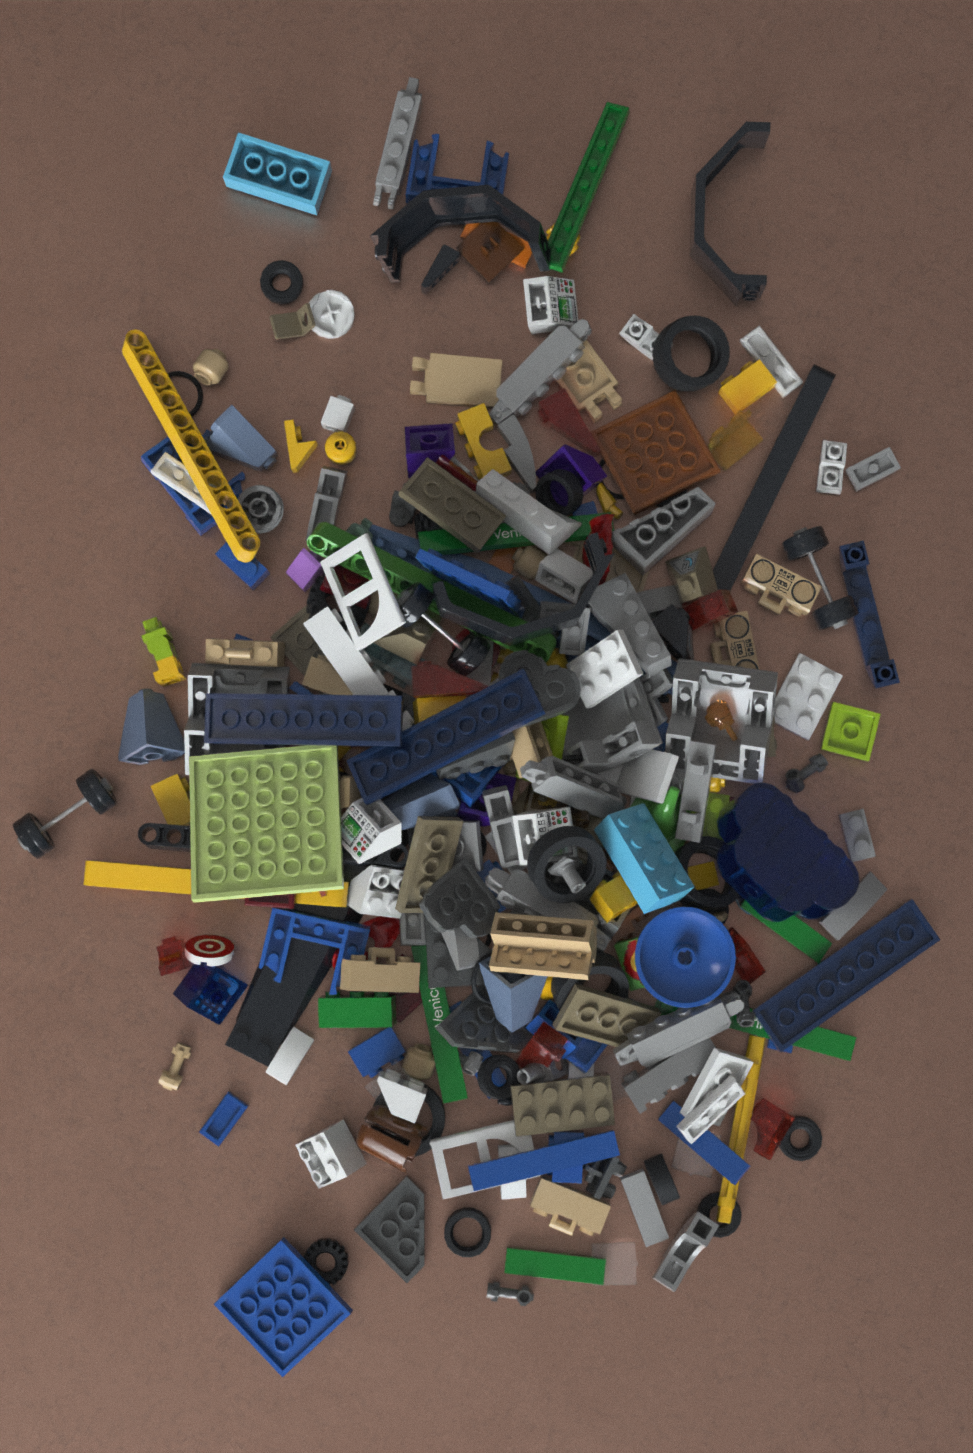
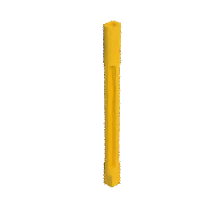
(741, 1125)

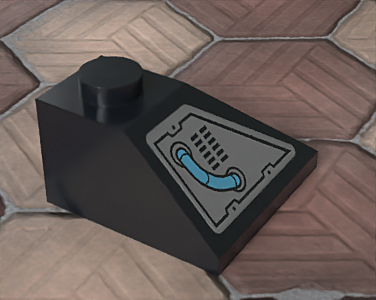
(676, 632)

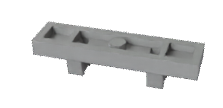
(696, 790)

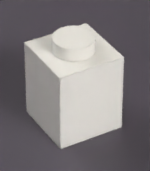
(338, 414)

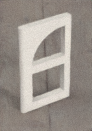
(389, 613)
(502, 1131)

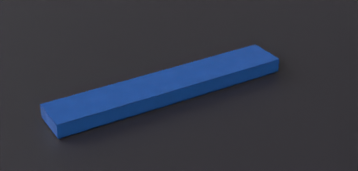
(543, 1160)

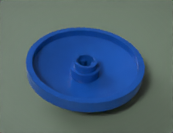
(685, 957)

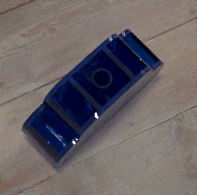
(781, 857)

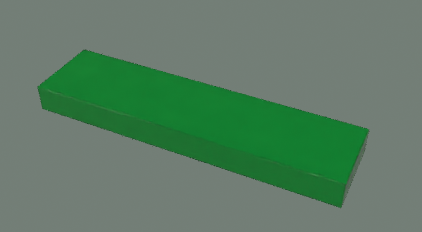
(796, 933)
(555, 1265)

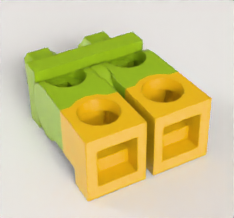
(158, 643)

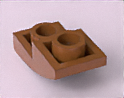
(627, 927)

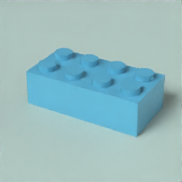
(277, 173)
(644, 858)

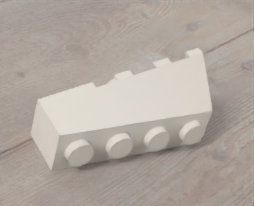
(526, 514)

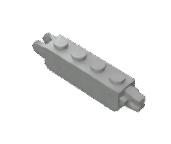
(398, 143)
(540, 370)
(574, 786)
(519, 893)
(678, 1030)

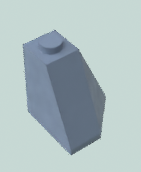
(240, 442)
(149, 730)
(423, 798)
(512, 995)

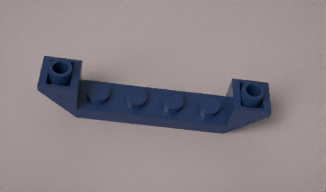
(867, 623)

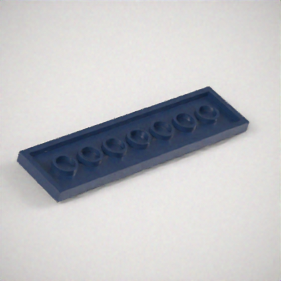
(304, 719)
(447, 736)
(845, 975)

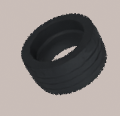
(716, 341)

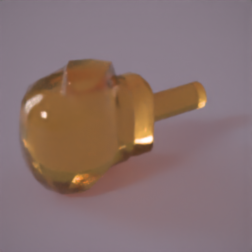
(720, 715)

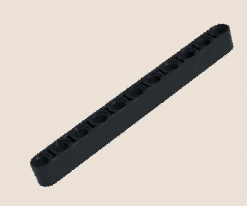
(772, 477)
(165, 831)

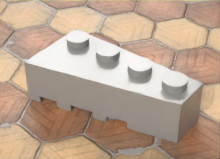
(656, 534)
(619, 608)
(673, 1072)

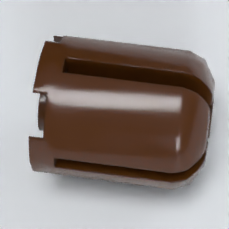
(384, 1147)

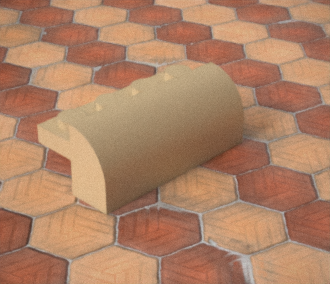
(543, 946)

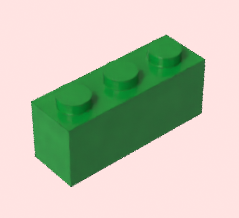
(357, 1010)

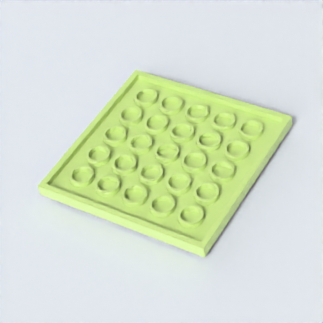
(265, 823)

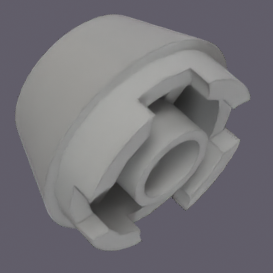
(262, 507)

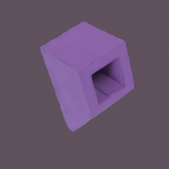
(305, 569)

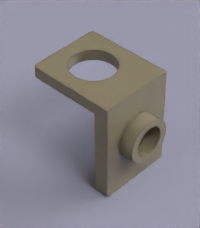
(292, 324)

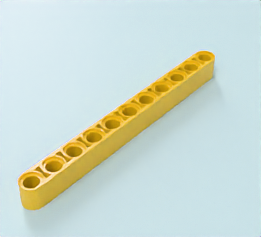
(190, 456)
(177, 881)

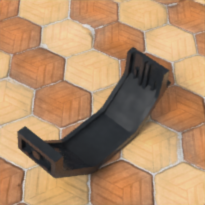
(454, 207)
(731, 284)
(595, 550)

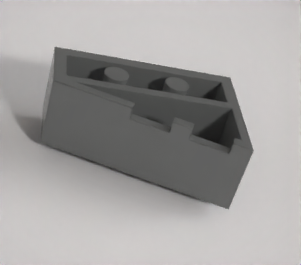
(492, 754)

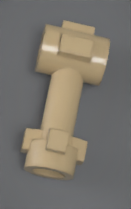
(171, 1079)

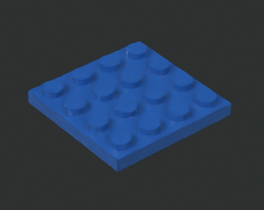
(473, 583)
(283, 1307)

